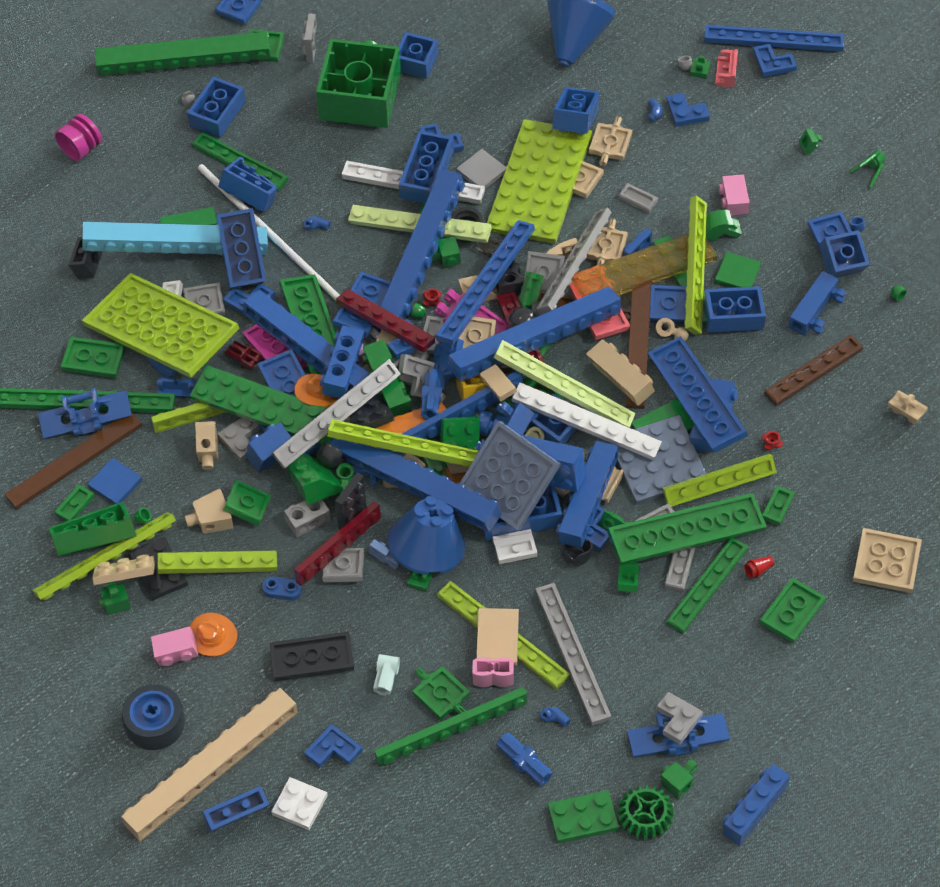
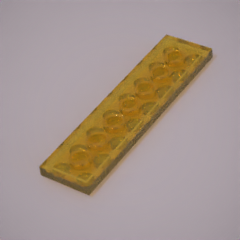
(639, 267)

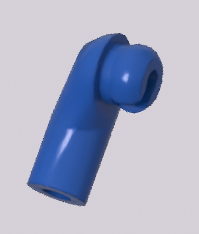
(656, 109)
(315, 222)
(554, 714)

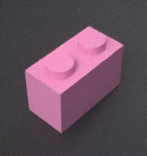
(734, 194)
(174, 646)

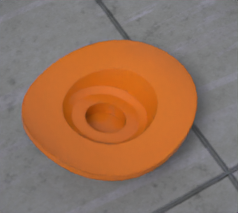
(310, 392)
(214, 634)

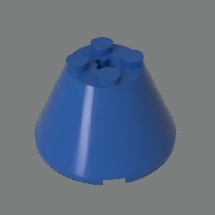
(427, 538)

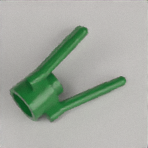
(875, 160)

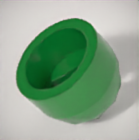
(898, 292)
(418, 311)
(142, 515)

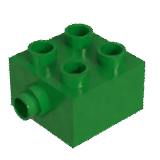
(358, 83)

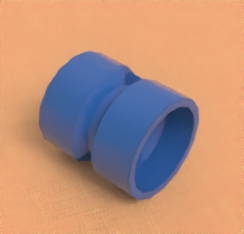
(488, 421)

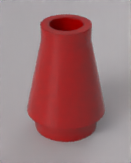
(758, 566)

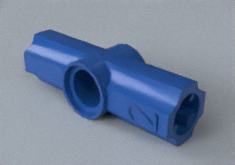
(431, 394)
(524, 759)

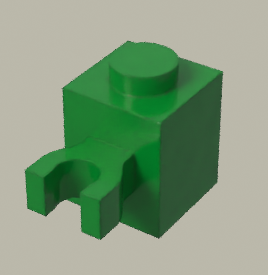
(447, 252)
(114, 598)
(677, 778)

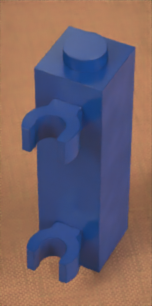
(814, 302)
(516, 417)

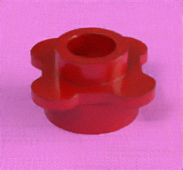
(431, 293)
(774, 436)

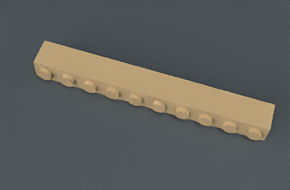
(209, 764)

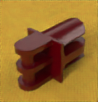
(243, 354)

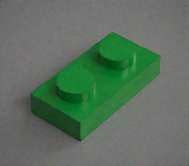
(74, 503)
(778, 505)

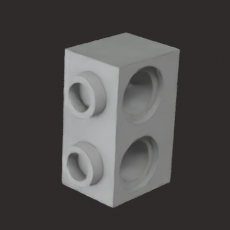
(309, 519)

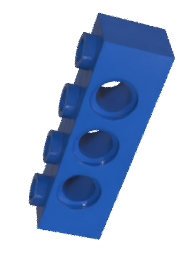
(342, 362)

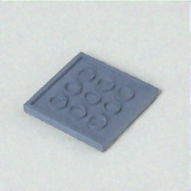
(673, 462)
(510, 473)

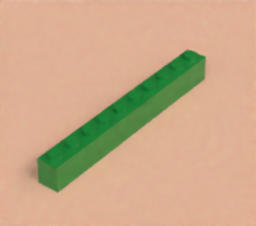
(182, 53)

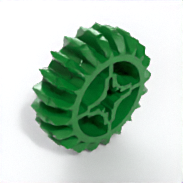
(649, 801)

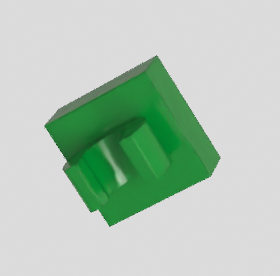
(700, 68)
(809, 141)
(419, 581)

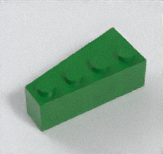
(394, 393)
(93, 529)

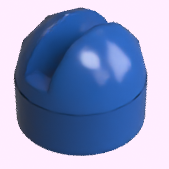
(857, 223)

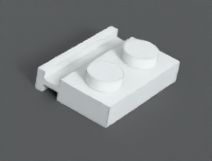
(515, 546)

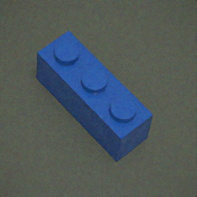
(235, 809)

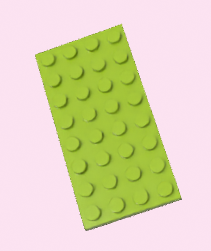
(539, 180)
(160, 325)

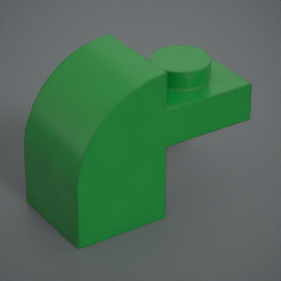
(721, 223)

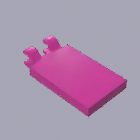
(483, 312)
(266, 344)

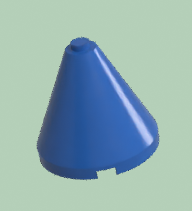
(576, 26)

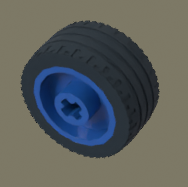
(153, 717)

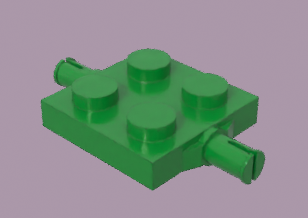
(440, 692)

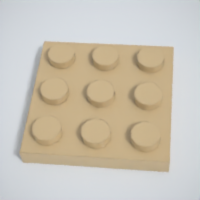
(887, 560)

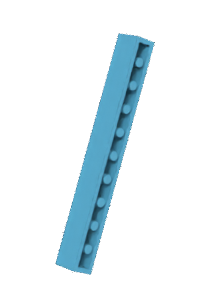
(156, 238)

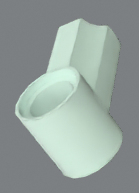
(386, 670)

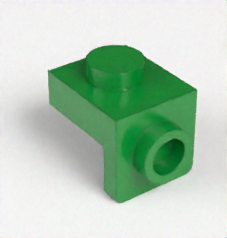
(628, 577)

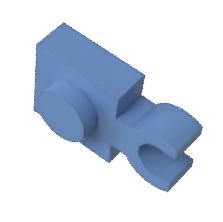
(382, 553)

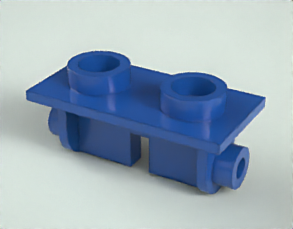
(179, 387)

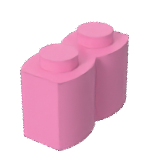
(493, 672)

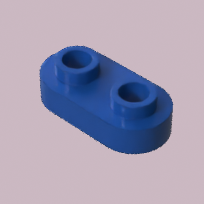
(281, 590)

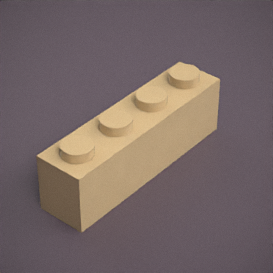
(621, 372)

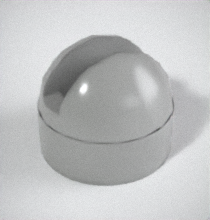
(685, 62)
(188, 99)

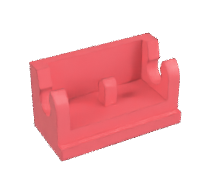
(726, 68)

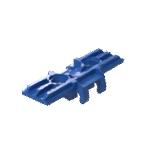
(86, 419)
(642, 743)

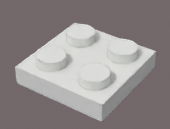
(299, 803)

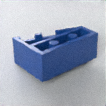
(247, 185)

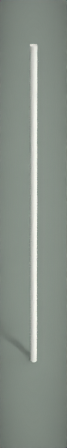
(278, 241)

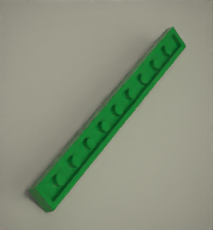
(53, 399)

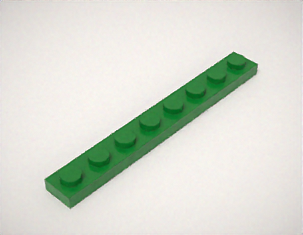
(446, 728)

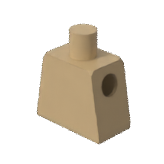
(206, 444)
(210, 513)

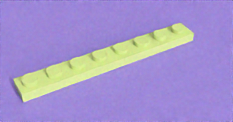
(407, 222)
(563, 384)

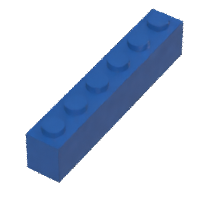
(585, 502)

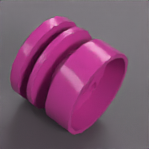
(78, 137)

